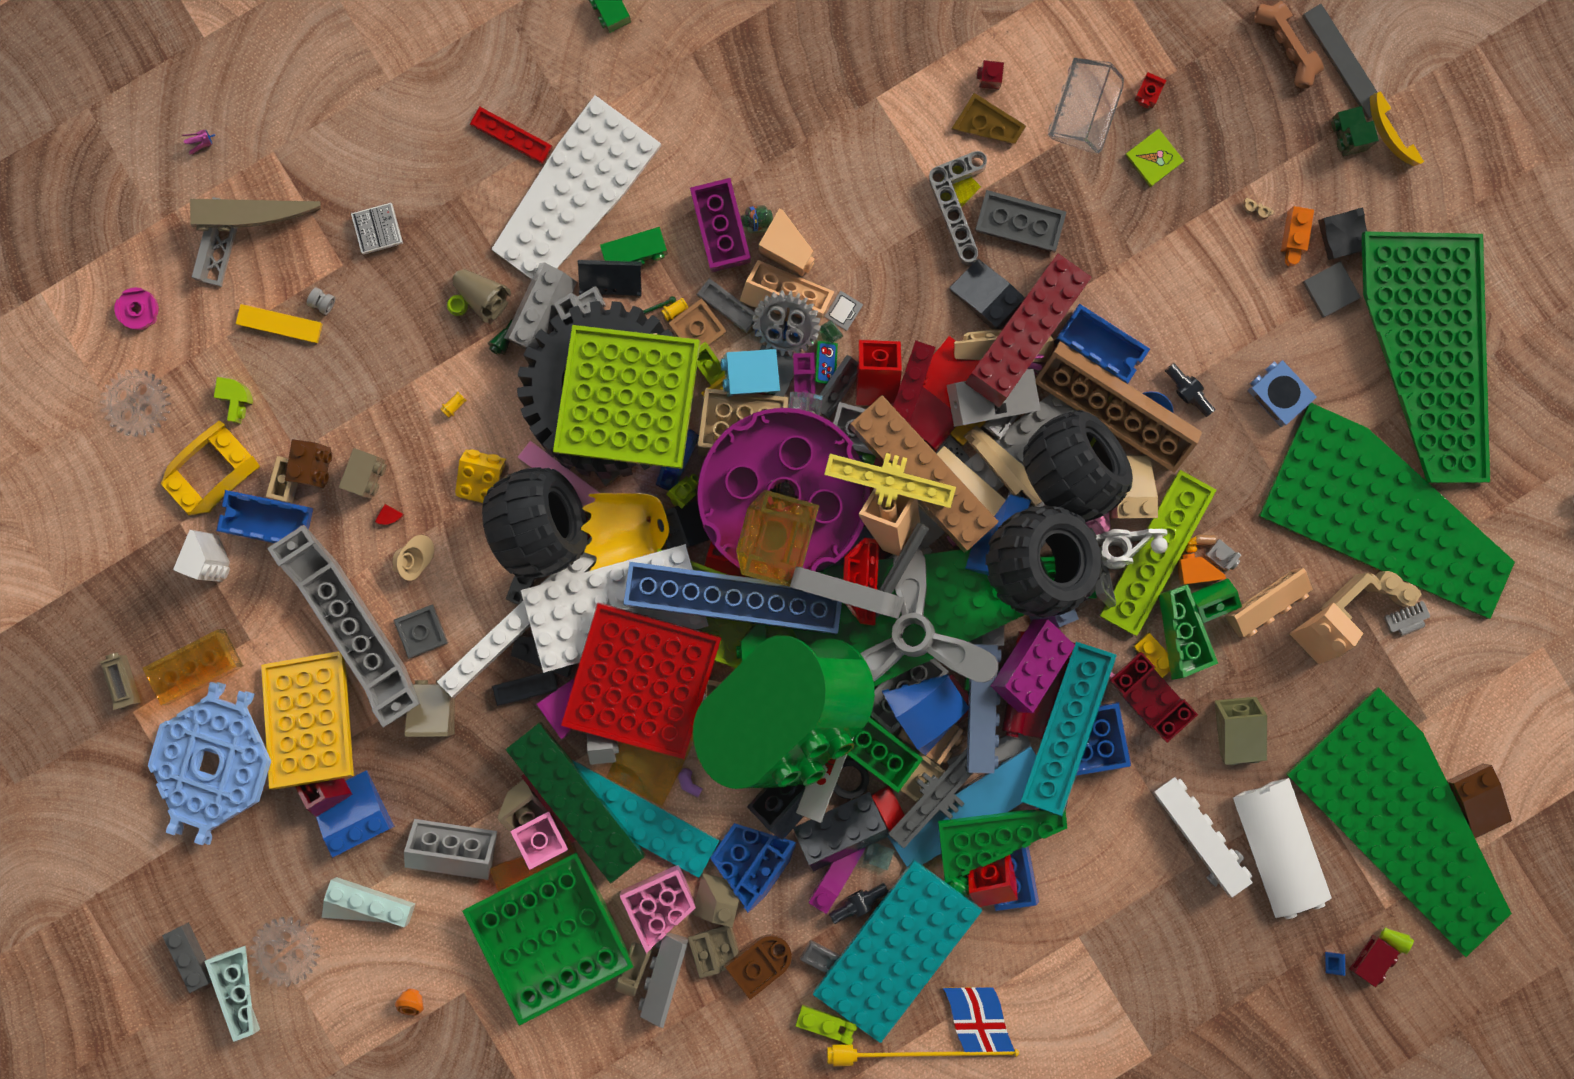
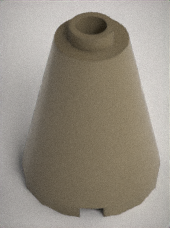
(482, 294)

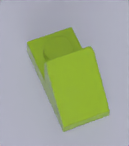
(709, 364)

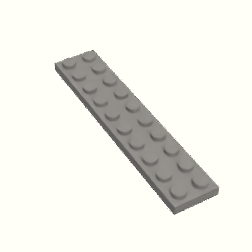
(1013, 442)

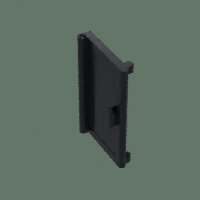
(617, 277)

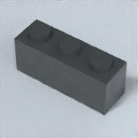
(188, 957)

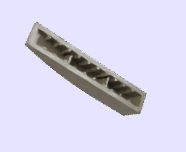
(245, 213)

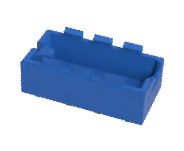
(1102, 343)
(261, 517)

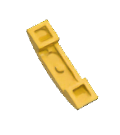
(1378, 108)

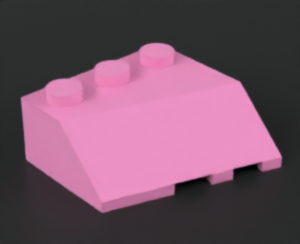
(658, 905)

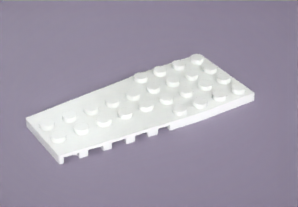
(576, 188)

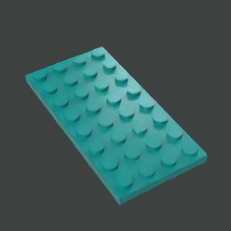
(897, 951)

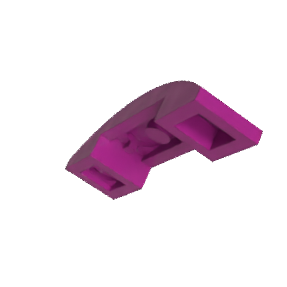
(804, 372)

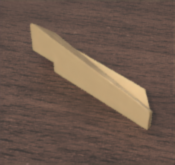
(978, 343)
(1003, 465)

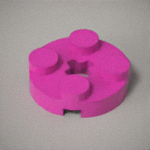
(146, 316)

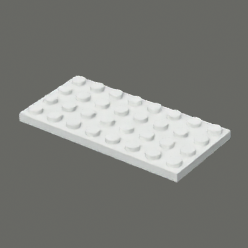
(564, 608)

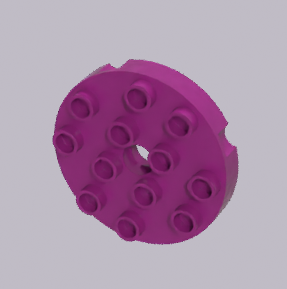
(767, 451)

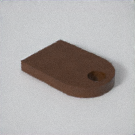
(758, 965)

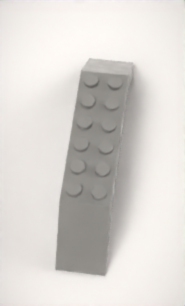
(347, 623)

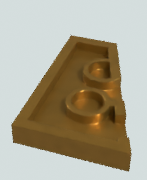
(988, 121)

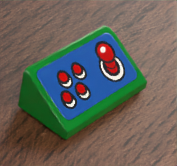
(825, 361)

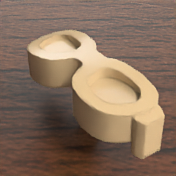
(1262, 211)

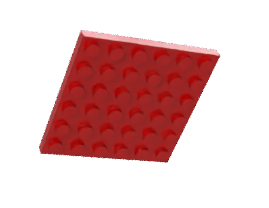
(640, 680)

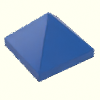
(1335, 963)

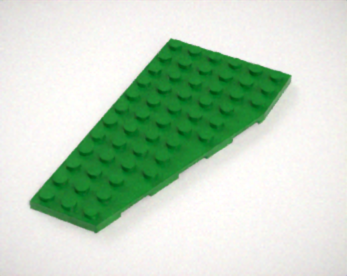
(1432, 330)
(1370, 505)
(956, 603)
(1397, 808)

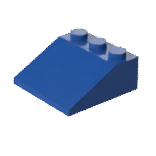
(1107, 742)
(354, 818)

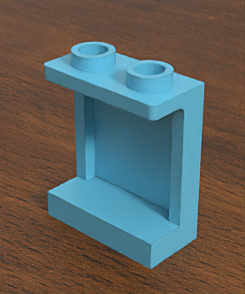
(750, 372)

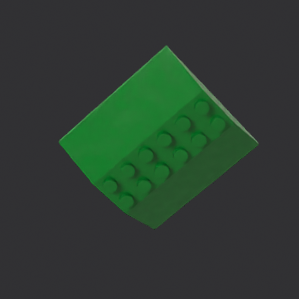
(548, 938)

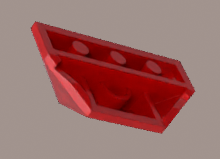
(862, 569)

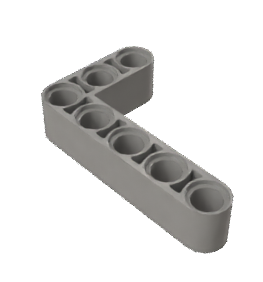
(953, 205)
(847, 592)

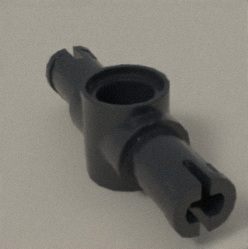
(1190, 389)
(859, 903)

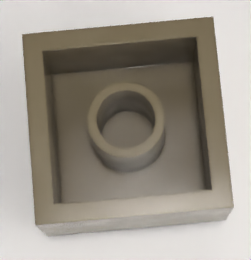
(363, 473)

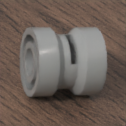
(321, 301)

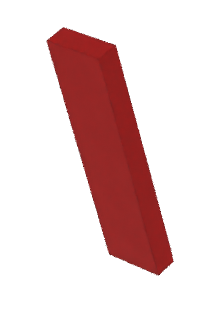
(511, 135)

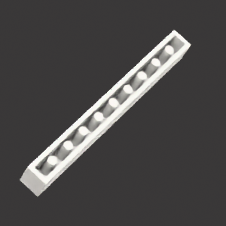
(502, 636)

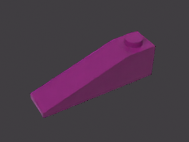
(833, 881)

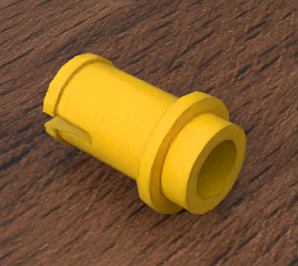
(674, 309)
(453, 404)

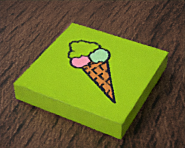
(1154, 157)

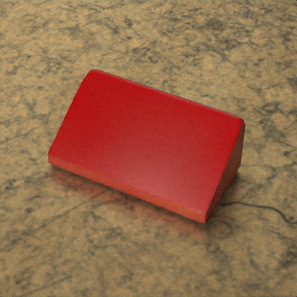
(888, 806)

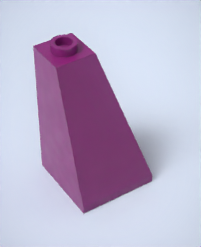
(554, 708)

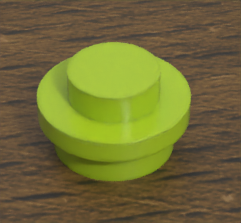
(457, 305)

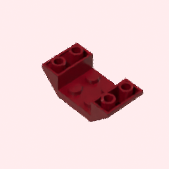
(1153, 698)

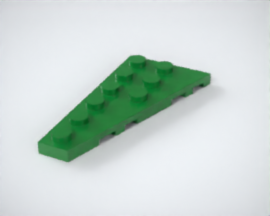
(987, 838)

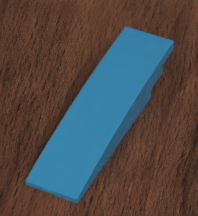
(982, 796)

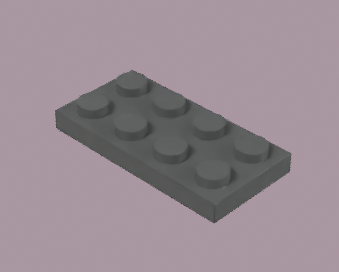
(1020, 221)

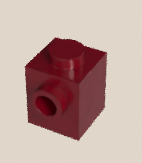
(990, 74)

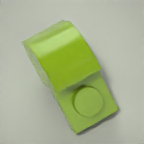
(237, 394)

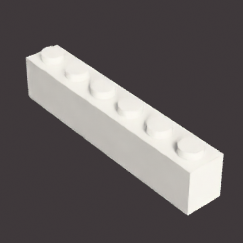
(1202, 837)

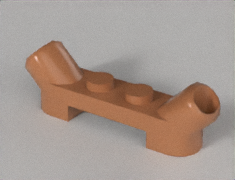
(1307, 64)

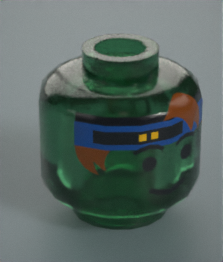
(757, 219)

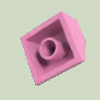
(539, 840)

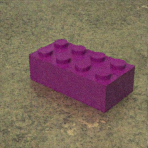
(720, 225)
(1033, 665)

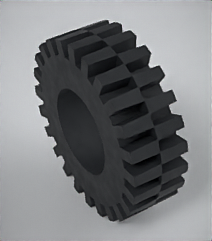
(546, 374)

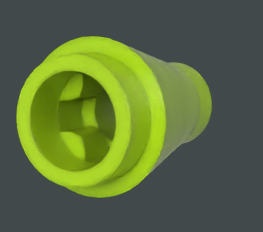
(1397, 940)

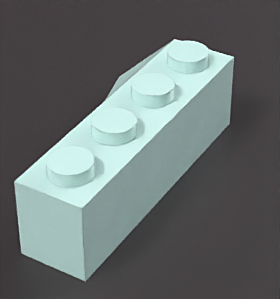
(360, 903)
(232, 987)

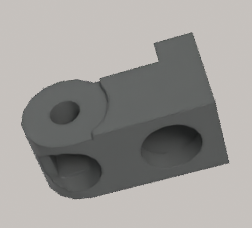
(519, 583)

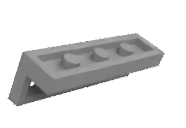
(206, 252)

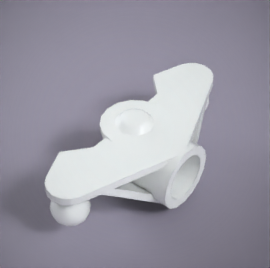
(1123, 539)

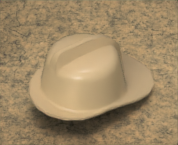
(413, 557)

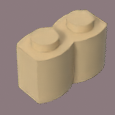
(1399, 592)

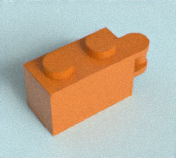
(1296, 234)

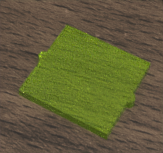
(964, 189)

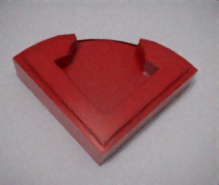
(388, 515)

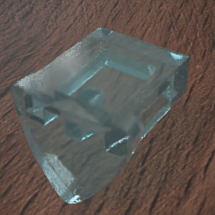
(878, 856)

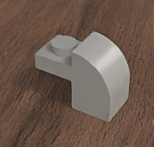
(583, 301)

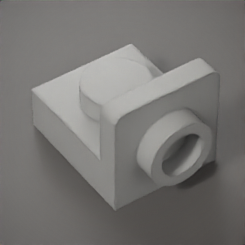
(1223, 556)

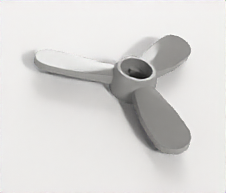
(952, 652)

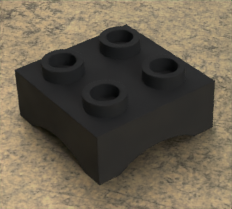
(1343, 233)

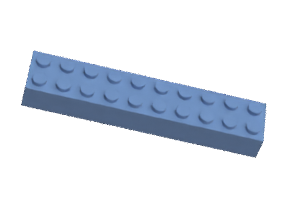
(729, 598)

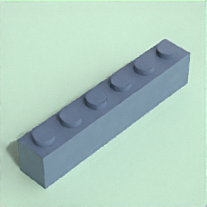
(982, 722)

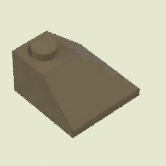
(520, 807)
(716, 901)

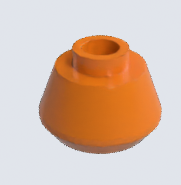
(410, 1002)

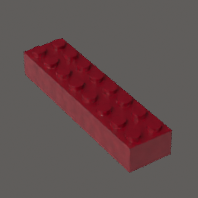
(1028, 330)

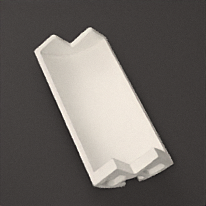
(1282, 849)

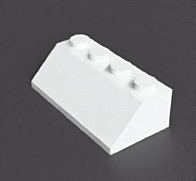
(203, 557)

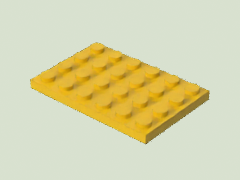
(307, 720)

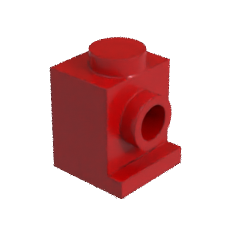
(1151, 82)

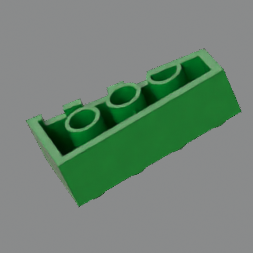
(1185, 634)

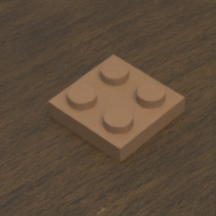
(698, 323)

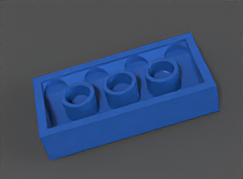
(1025, 879)

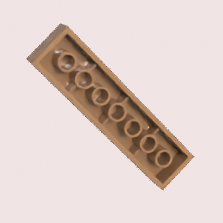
(1118, 406)
(888, 432)

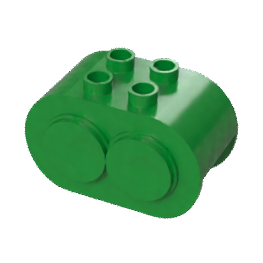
(784, 714)

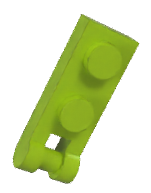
(825, 1024)

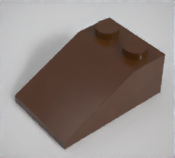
(1481, 799)

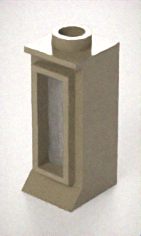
(120, 681)

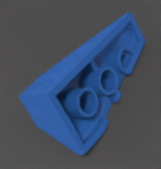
(977, 556)

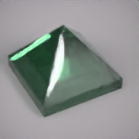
(830, 332)

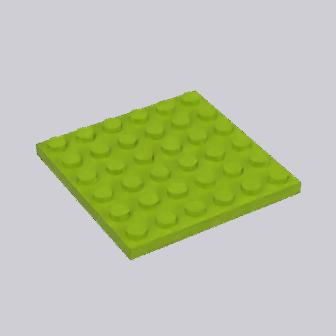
(627, 396)

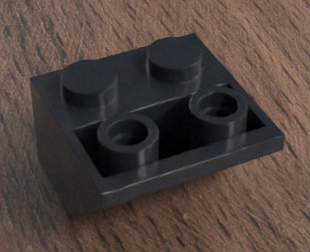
(684, 526)

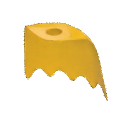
(621, 527)

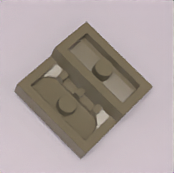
(713, 950)

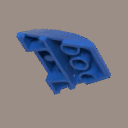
(927, 710)
(752, 862)

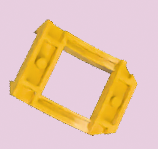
(232, 452)

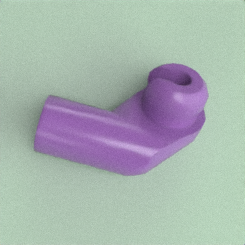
(686, 782)

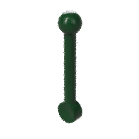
(671, 300)

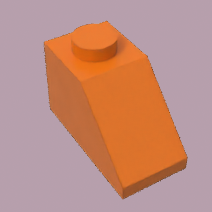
(1197, 569)

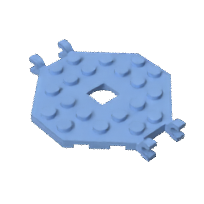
(178, 753)

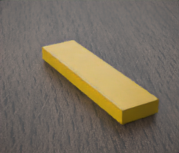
(279, 323)

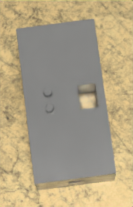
(971, 407)

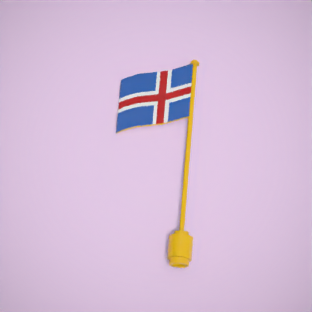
(976, 1020)

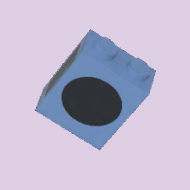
(1281, 393)

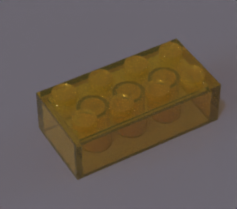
(192, 667)

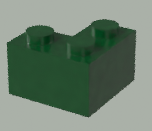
(1353, 131)

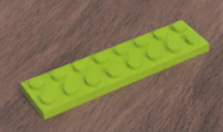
(1147, 575)

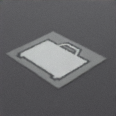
(843, 310)

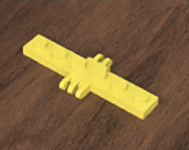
(890, 480)

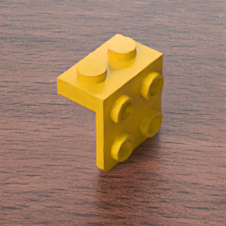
(477, 474)

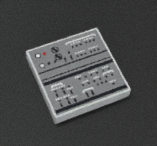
(377, 228)

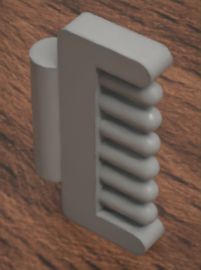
(1408, 624)

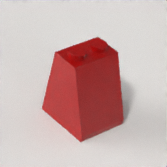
(878, 371)

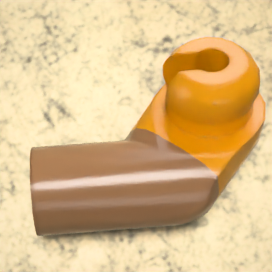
(1200, 540)

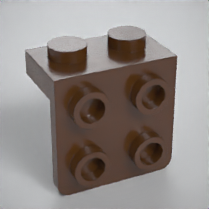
(308, 463)

